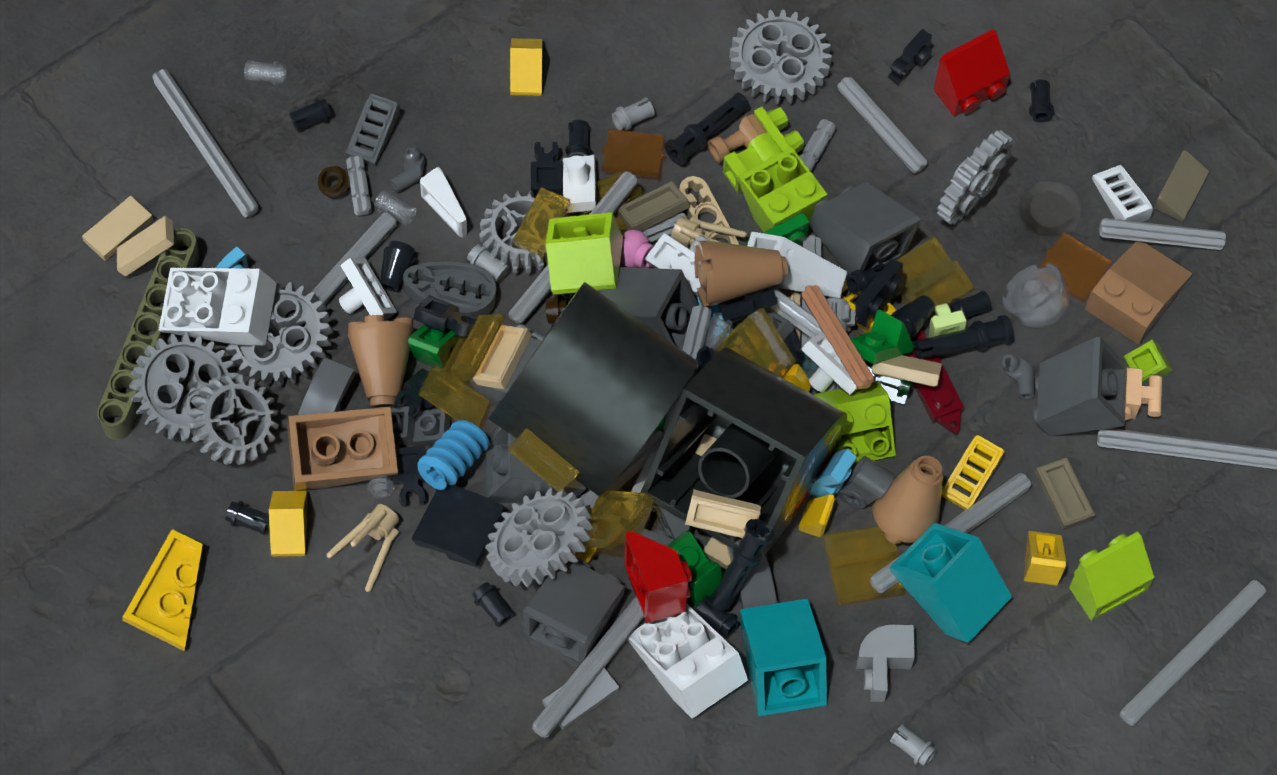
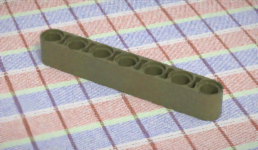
(147, 318)

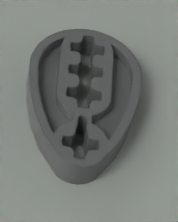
(461, 276)

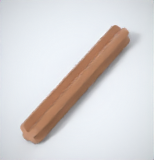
(837, 337)

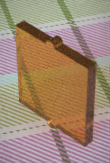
(633, 152)
(1078, 265)

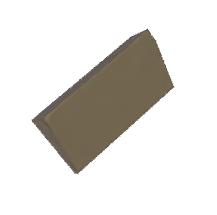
(1182, 187)

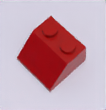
(972, 74)
(656, 577)

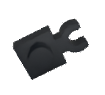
(913, 54)
(547, 172)
(742, 306)
(441, 315)
(410, 392)
(408, 473)

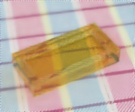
(534, 228)
(453, 396)
(542, 460)

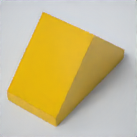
(526, 67)
(288, 523)
(1044, 558)

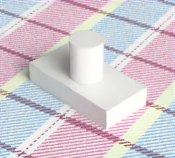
(580, 182)
(673, 255)
(366, 290)
(829, 365)

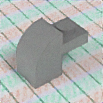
(882, 650)

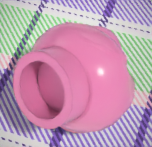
(635, 249)

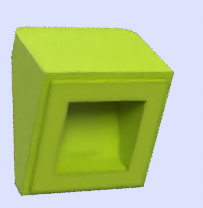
(1150, 359)

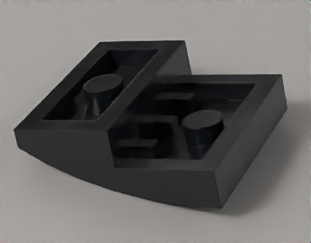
(458, 524)

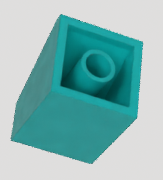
(952, 580)
(784, 657)

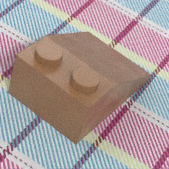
(1137, 291)
(341, 447)

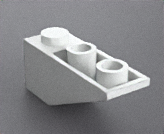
(803, 266)

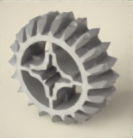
(511, 214)
(234, 433)

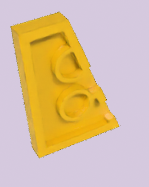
(167, 592)

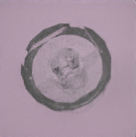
(1037, 296)

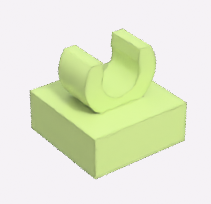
(945, 321)

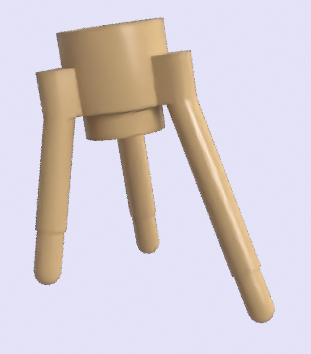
(688, 230)
(378, 525)

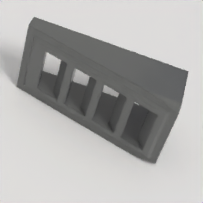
(380, 111)

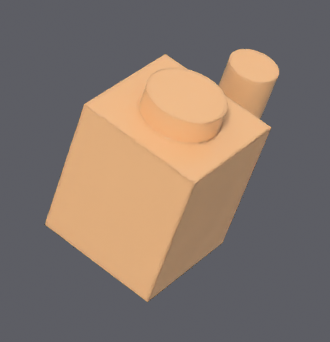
(1138, 394)

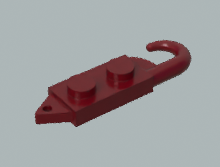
(941, 400)

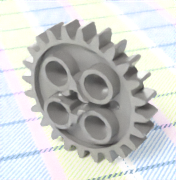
(780, 56)
(975, 177)
(286, 359)
(155, 377)
(539, 537)

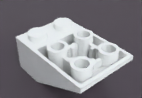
(219, 304)
(689, 660)

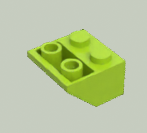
(780, 189)
(582, 251)
(868, 421)
(1112, 575)

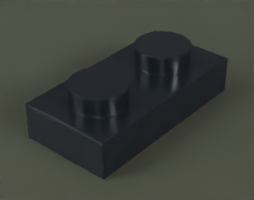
(880, 292)

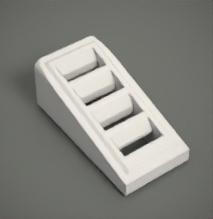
(440, 197)
(1142, 209)

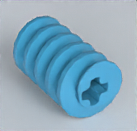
(452, 454)

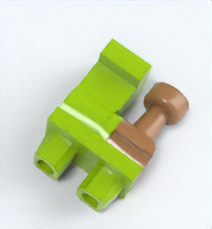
(762, 141)

